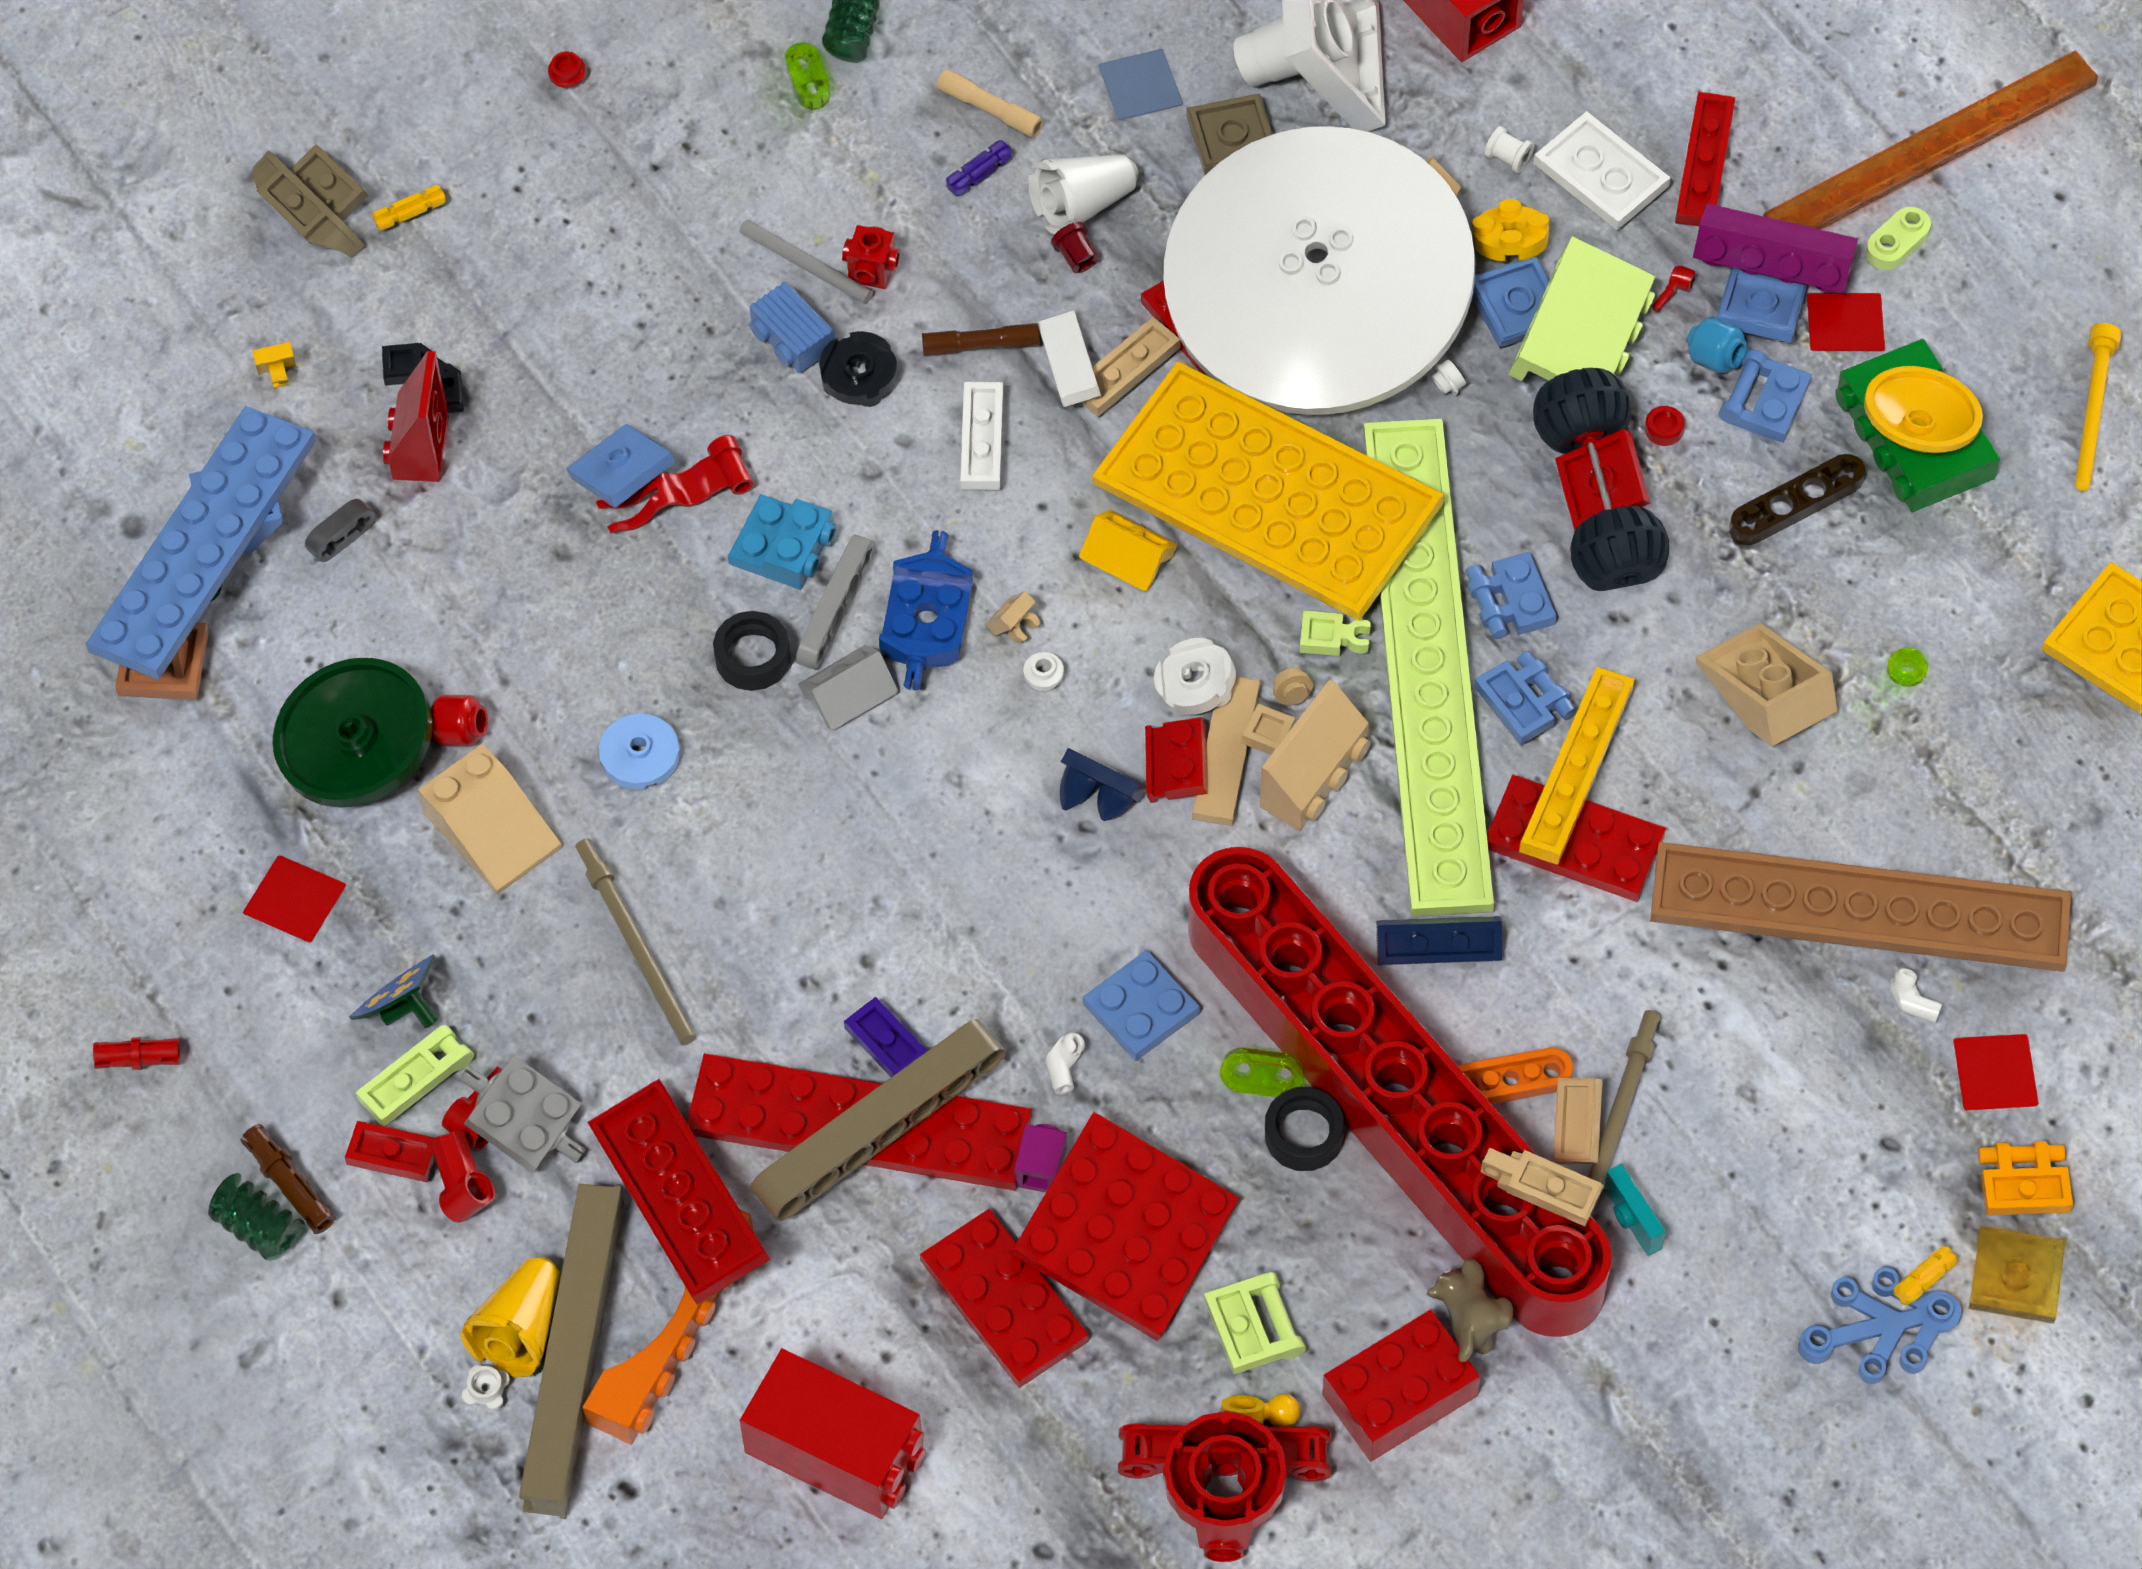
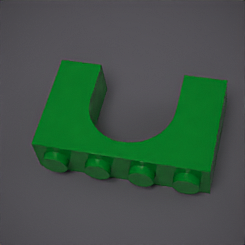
(1915, 476)

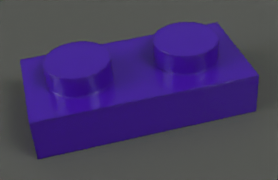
(883, 1037)

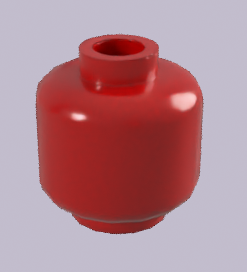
(458, 720)

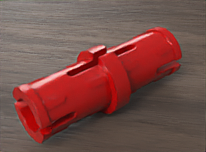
(136, 1053)

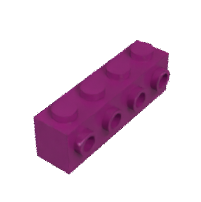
(1775, 248)

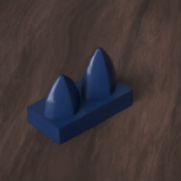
(1082, 777)

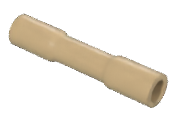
(1009, 113)

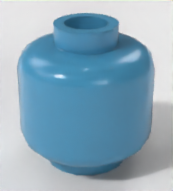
(1717, 345)

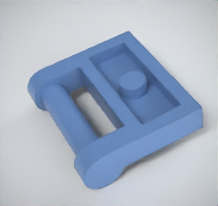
(1777, 401)

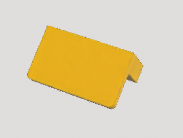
(1126, 549)

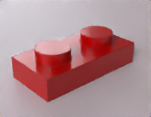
(390, 1151)

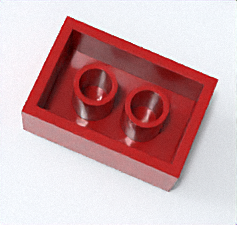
(1400, 1385)

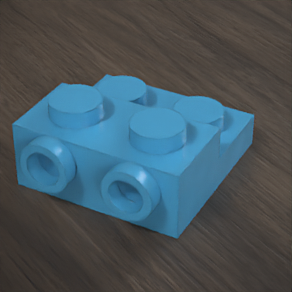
(783, 540)

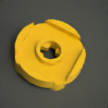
(1510, 231)

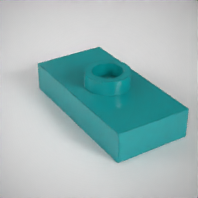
(1633, 1210)

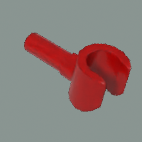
(1680, 278)

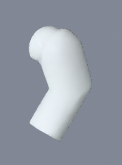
(1909, 999)
(1061, 1059)

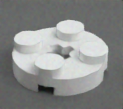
(1204, 694)

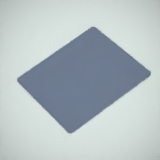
(1140, 84)

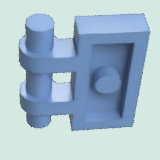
(1522, 593)
(1516, 703)

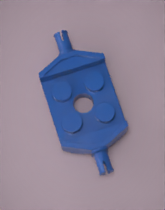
(926, 584)

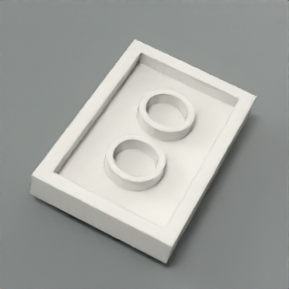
(1601, 170)

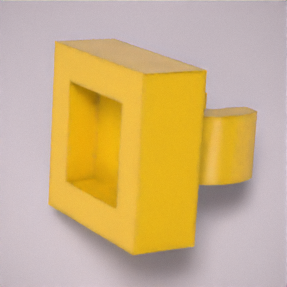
(275, 360)

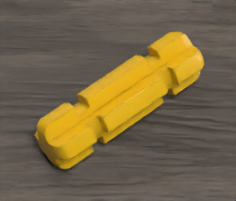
(408, 207)
(1925, 1275)

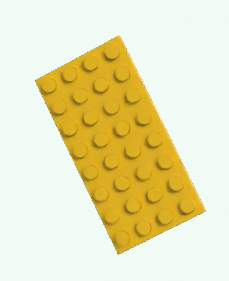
(1268, 490)

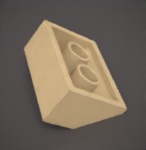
(1313, 758)

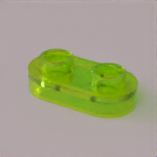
(1262, 1076)

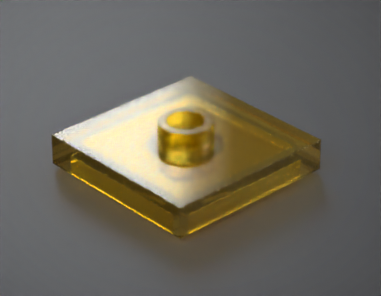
(2016, 1274)

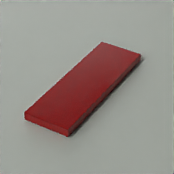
(678, 1191)

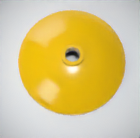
(1923, 409)

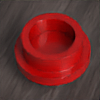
(566, 69)

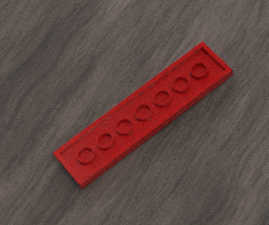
(786, 1105)

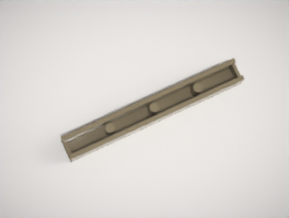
(572, 1350)

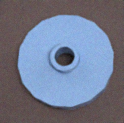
(644, 767)

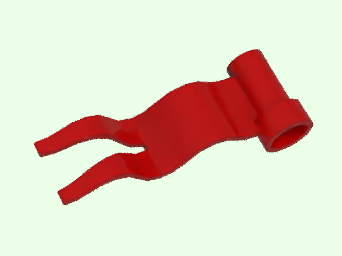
(717, 471)

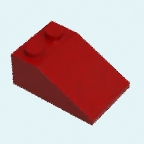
(418, 425)

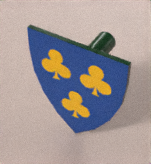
(401, 998)

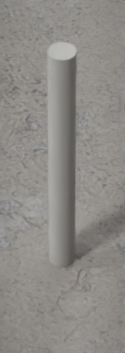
(806, 261)

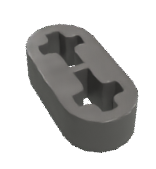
(339, 530)

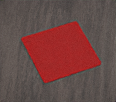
(1845, 322)
(294, 898)
(1995, 1072)

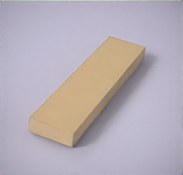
(1226, 754)

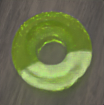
(1907, 658)

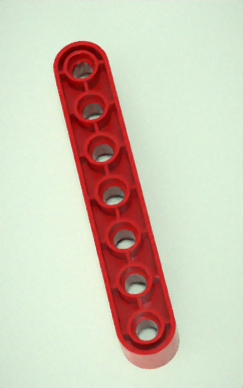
(1384, 1050)

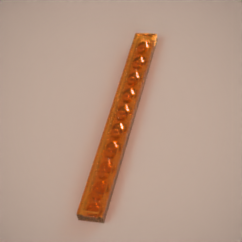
(1938, 144)

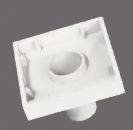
(1331, 47)

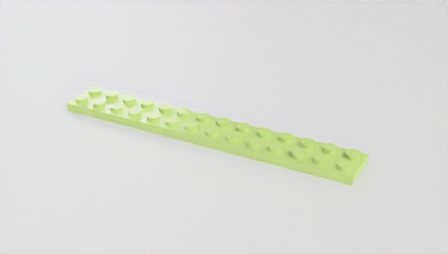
(1432, 693)

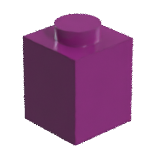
(1040, 1156)

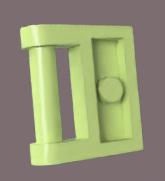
(1242, 1329)

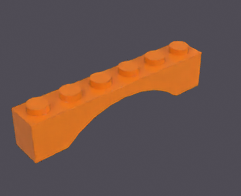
(627, 1392)

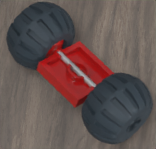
(1601, 478)

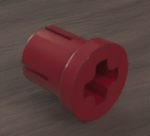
(1075, 247)

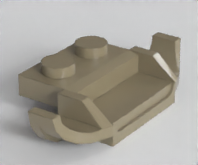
(312, 198)

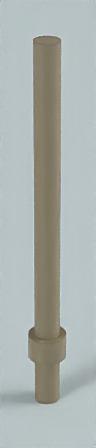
(602, 879)
(1638, 1054)

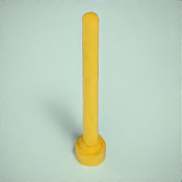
(2103, 341)

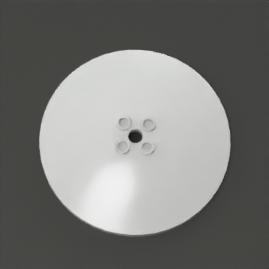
(1330, 329)

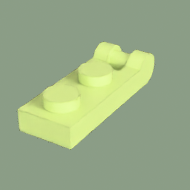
(414, 1075)

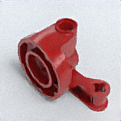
(1224, 1446)

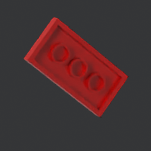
(1603, 849)
(1004, 1298)

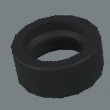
(748, 624)
(1304, 1099)

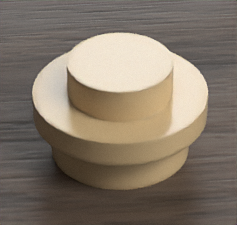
(1292, 686)

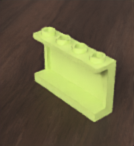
(1585, 314)

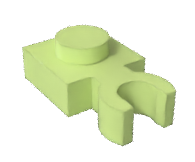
(1325, 633)

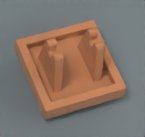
(179, 679)

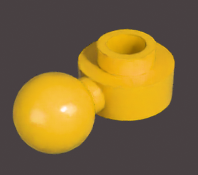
(1281, 1410)

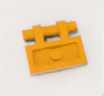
(2025, 1189)

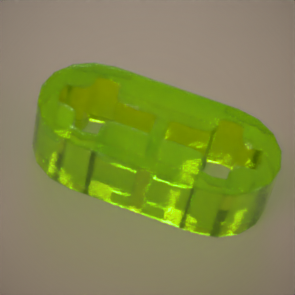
(800, 78)

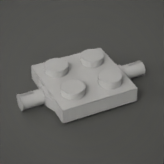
(522, 1113)

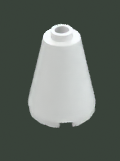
(1079, 187)

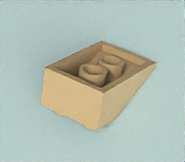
(1769, 683)
(488, 819)

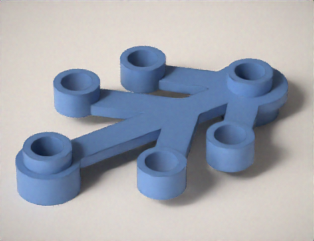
(1884, 1323)

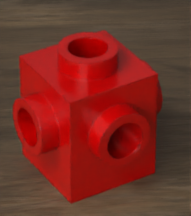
(871, 256)

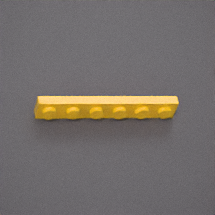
(1576, 766)

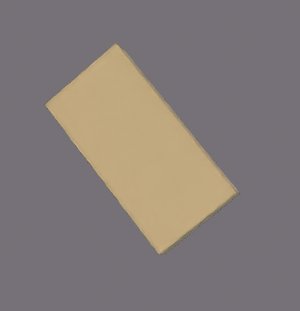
(1577, 1120)

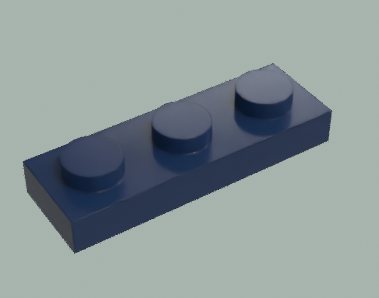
(1439, 940)

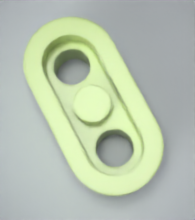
(1901, 235)

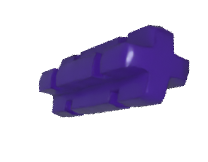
(978, 168)

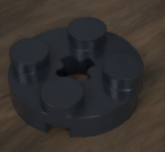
(864, 387)

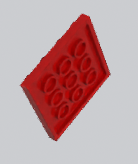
(1125, 1226)

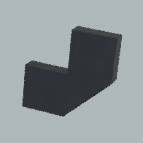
(401, 361)

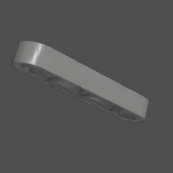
(835, 602)

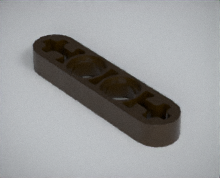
(1794, 496)

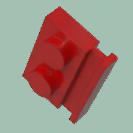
(1176, 759)

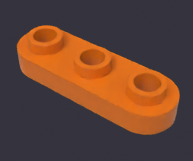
(1525, 1068)

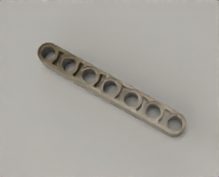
(877, 1120)

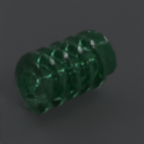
(850, 29)
(252, 1220)

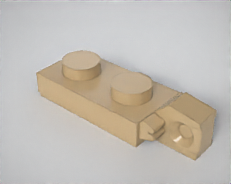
(1544, 1183)

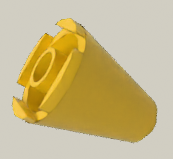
(515, 1319)

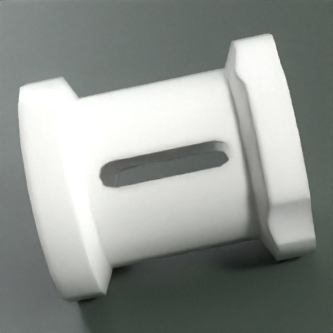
(1509, 149)

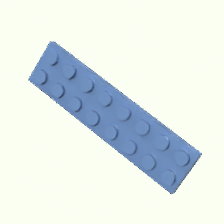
(201, 543)

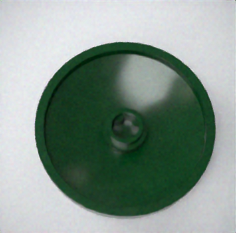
(352, 732)

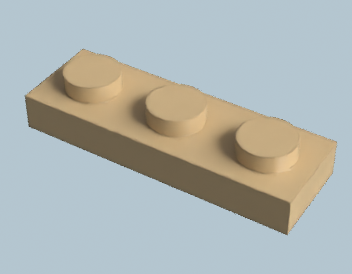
(1131, 363)

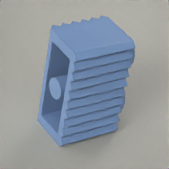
(790, 327)

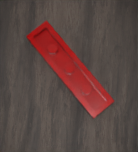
(1705, 156)

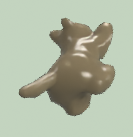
(1470, 1309)

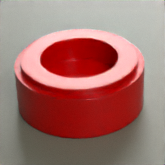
(1664, 425)

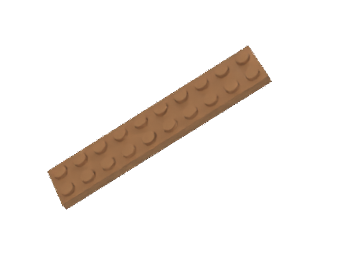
(1861, 906)

